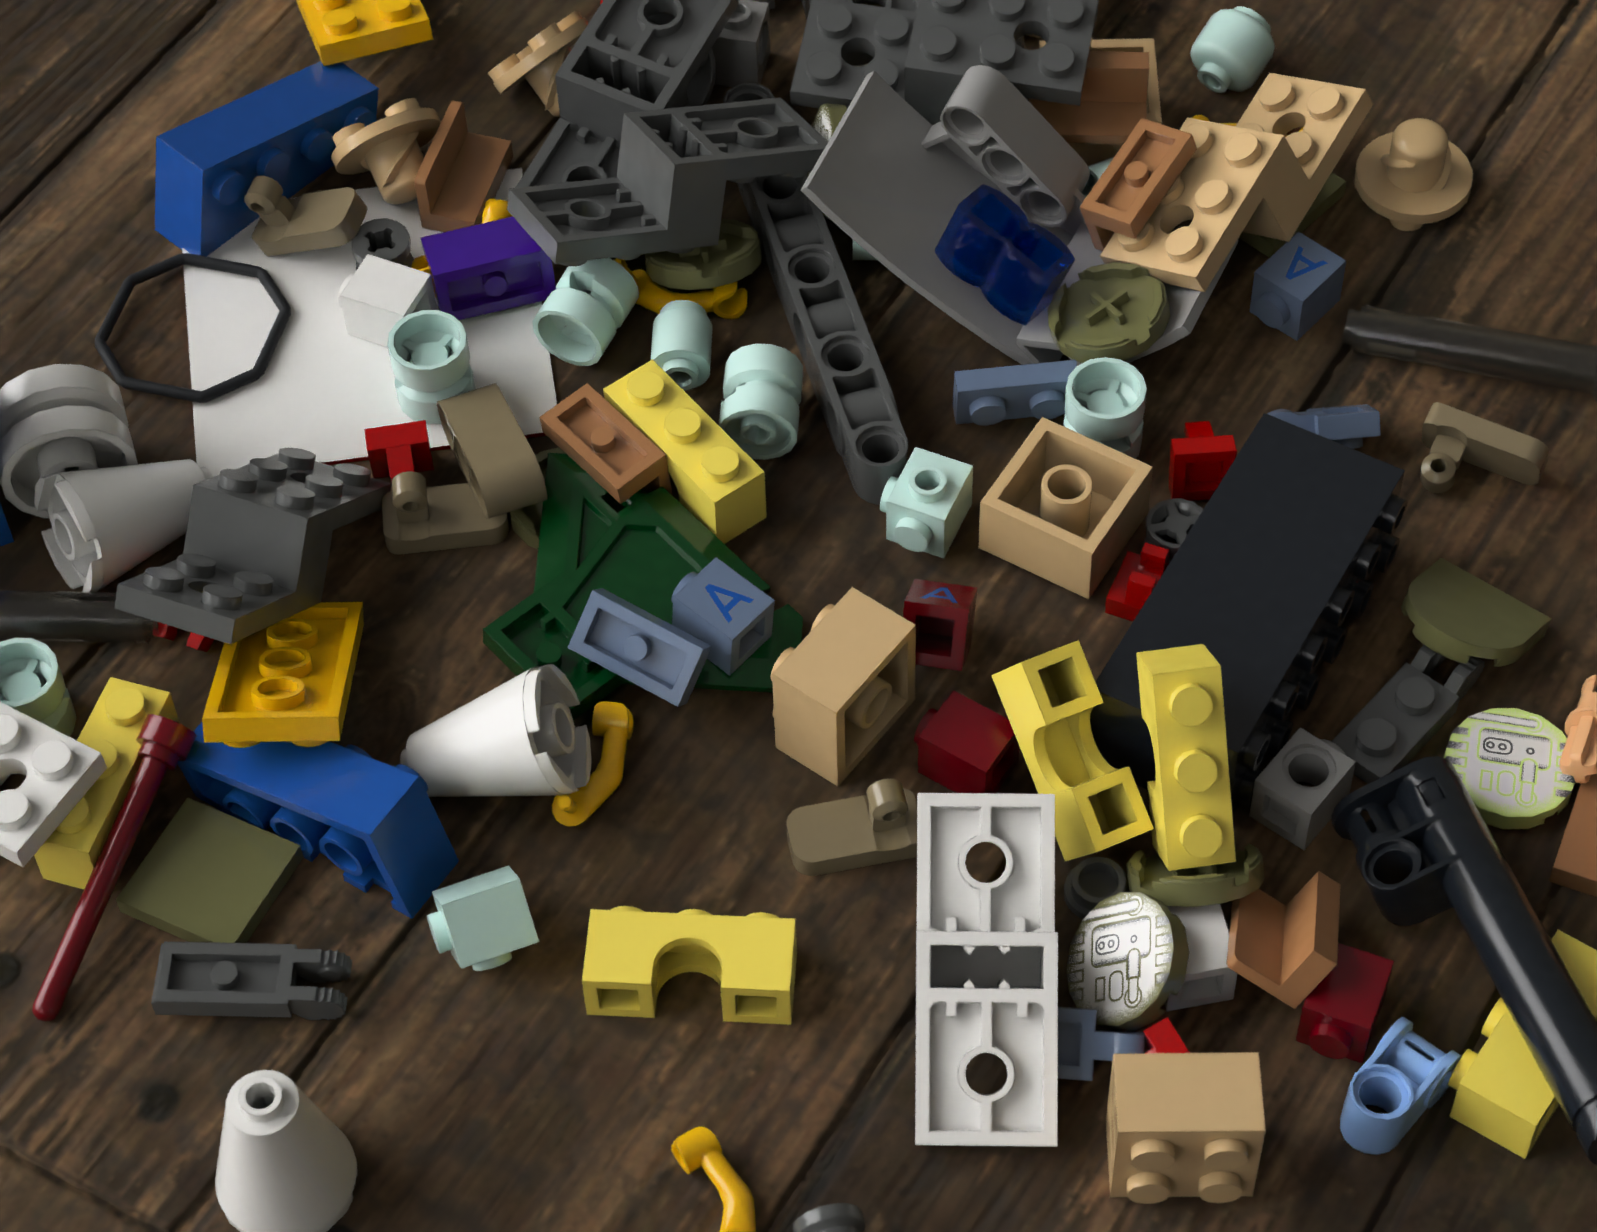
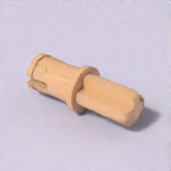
(1580, 749)

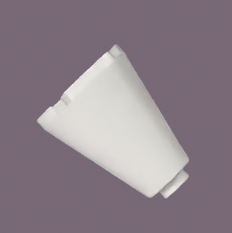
(114, 517)
(506, 742)
(281, 1159)

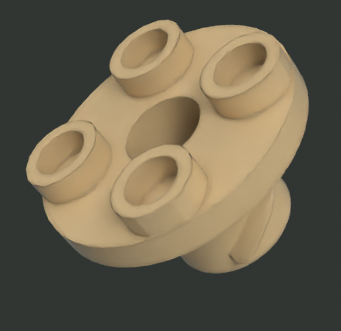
(541, 61)
(388, 148)
(1413, 175)

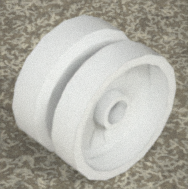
(59, 423)

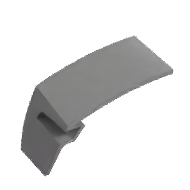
(900, 179)

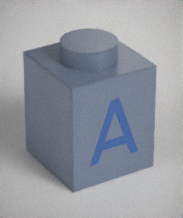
(1297, 286)
(724, 613)

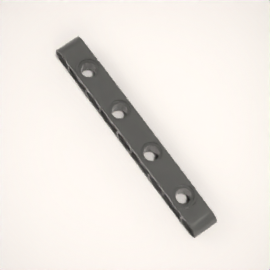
(826, 325)

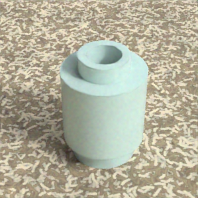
(683, 343)

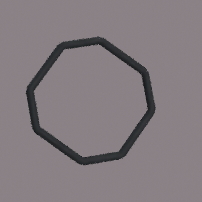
(180, 392)

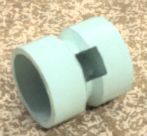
(586, 311)
(429, 362)
(762, 399)
(1107, 403)
(35, 684)

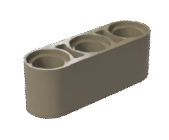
(492, 451)

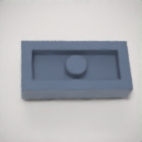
(1011, 392)
(639, 647)

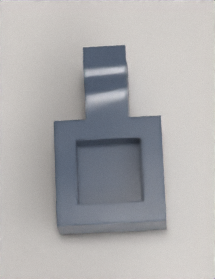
(1340, 424)
(1082, 1044)

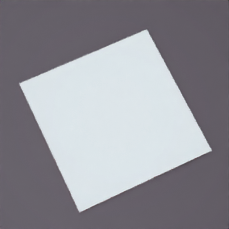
(320, 379)

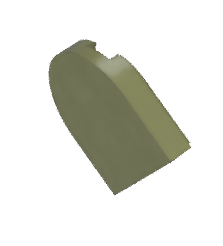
(1469, 617)

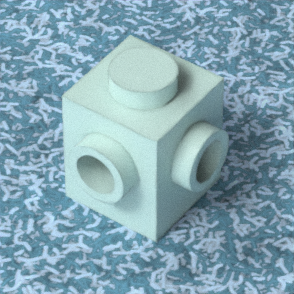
(927, 502)
(482, 919)

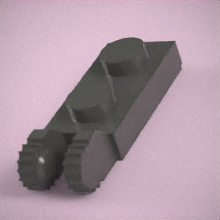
(1405, 715)
(248, 980)

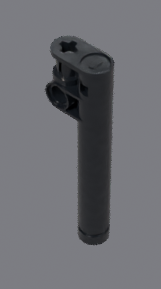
(1436, 853)

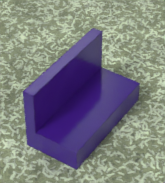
(487, 268)

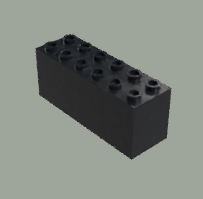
(1264, 589)

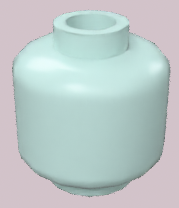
(1232, 49)

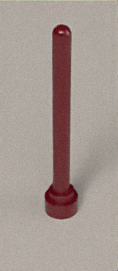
(162, 747)

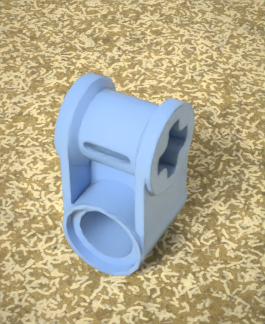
(1401, 1078)

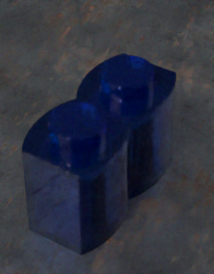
(1004, 254)

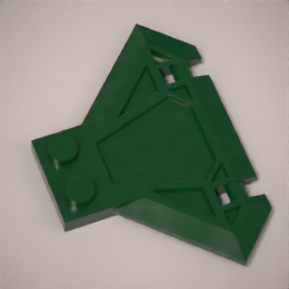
(636, 557)

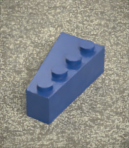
(269, 133)
(332, 803)

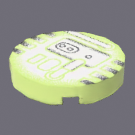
(1511, 766)

